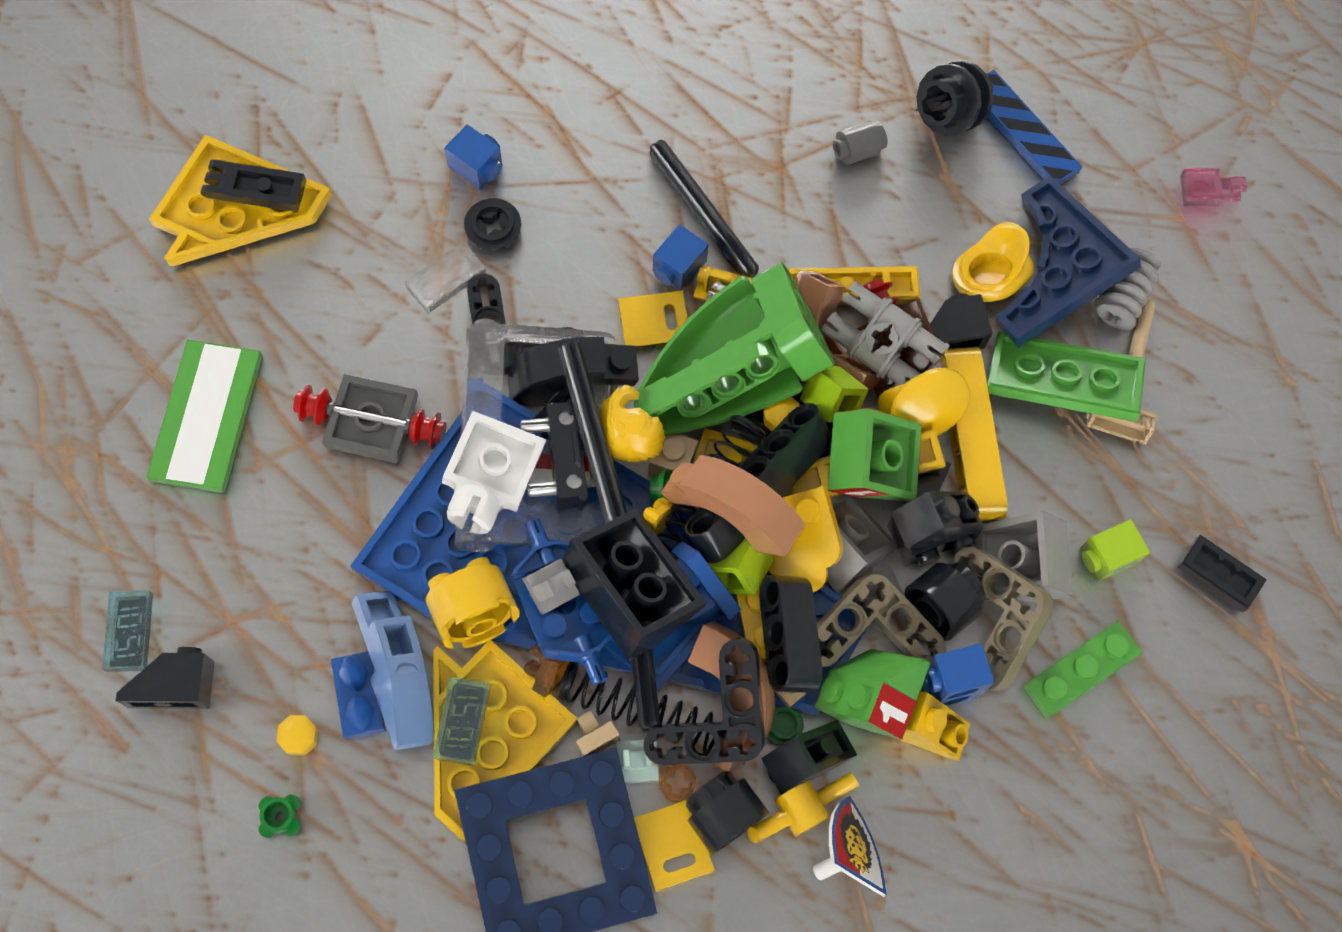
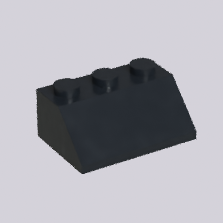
(632, 582)

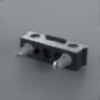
(566, 457)

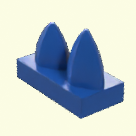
(709, 586)
(356, 697)

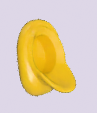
(996, 264)
(930, 399)

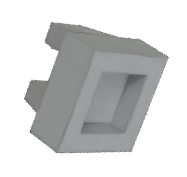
(551, 586)

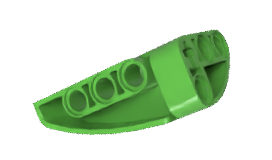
(736, 355)

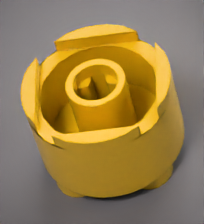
(471, 604)

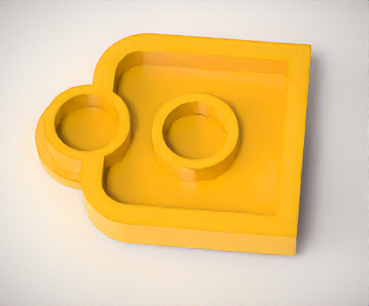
(818, 543)

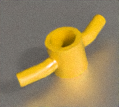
(802, 808)

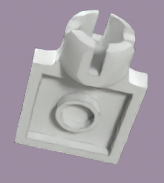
(489, 471)

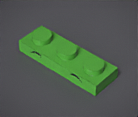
(1082, 669)

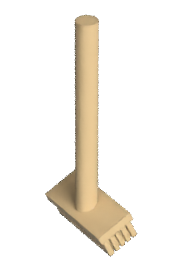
(1144, 427)

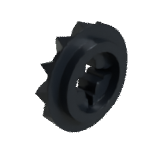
(487, 212)

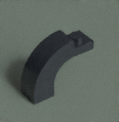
(540, 374)

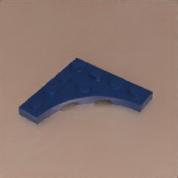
(1074, 266)

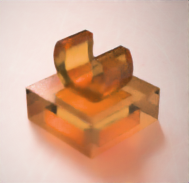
(547, 672)

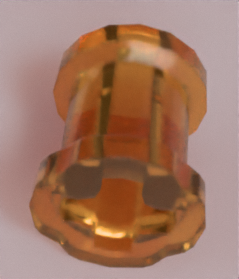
(688, 776)

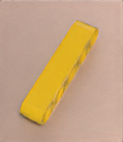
(975, 440)

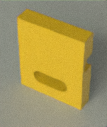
(645, 320)
(666, 836)

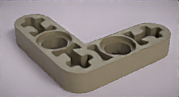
(880, 613)
(1016, 613)

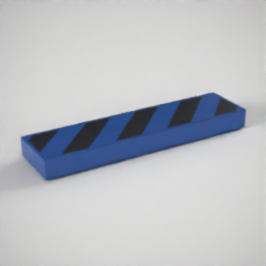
(1029, 134)

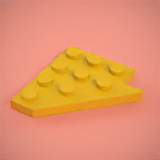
(214, 225)
(516, 729)

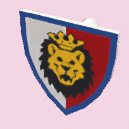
(852, 849)

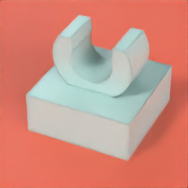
(635, 763)

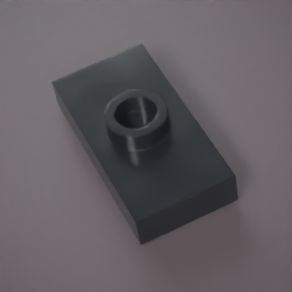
(1221, 573)

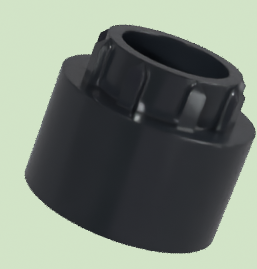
(947, 597)
(724, 810)

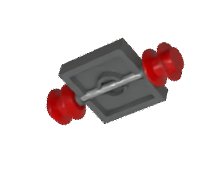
(369, 418)

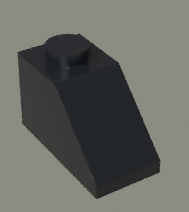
(962, 322)
(171, 682)
(808, 756)

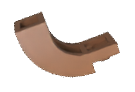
(822, 299)
(740, 499)
(706, 656)

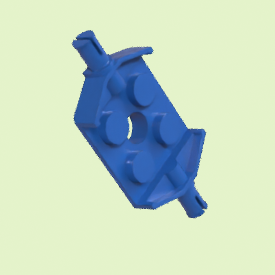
(560, 636)

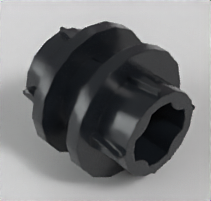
(954, 98)

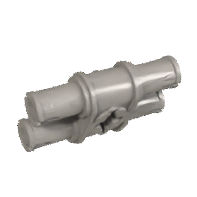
(882, 316)

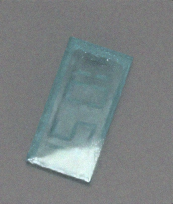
(127, 631)
(462, 721)

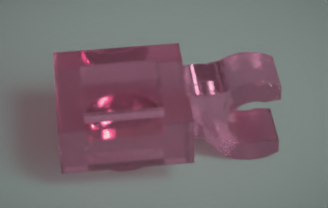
(1207, 187)

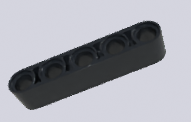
(778, 463)

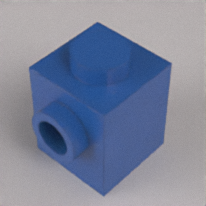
(474, 156)
(679, 258)

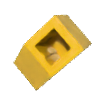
(936, 728)

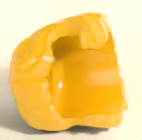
(630, 432)

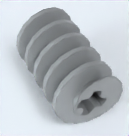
(1124, 300)

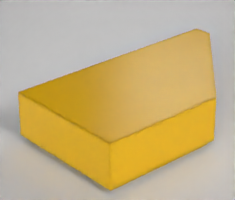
(657, 515)

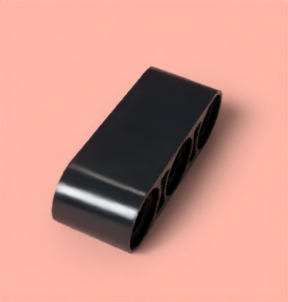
(790, 634)

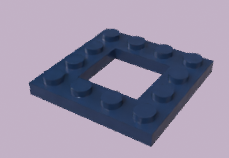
(600, 781)

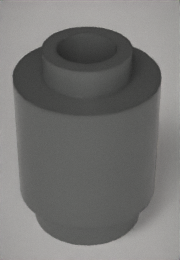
(860, 142)

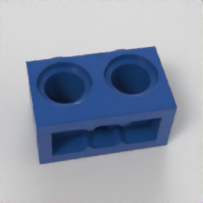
(958, 675)

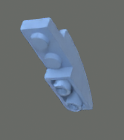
(399, 669)

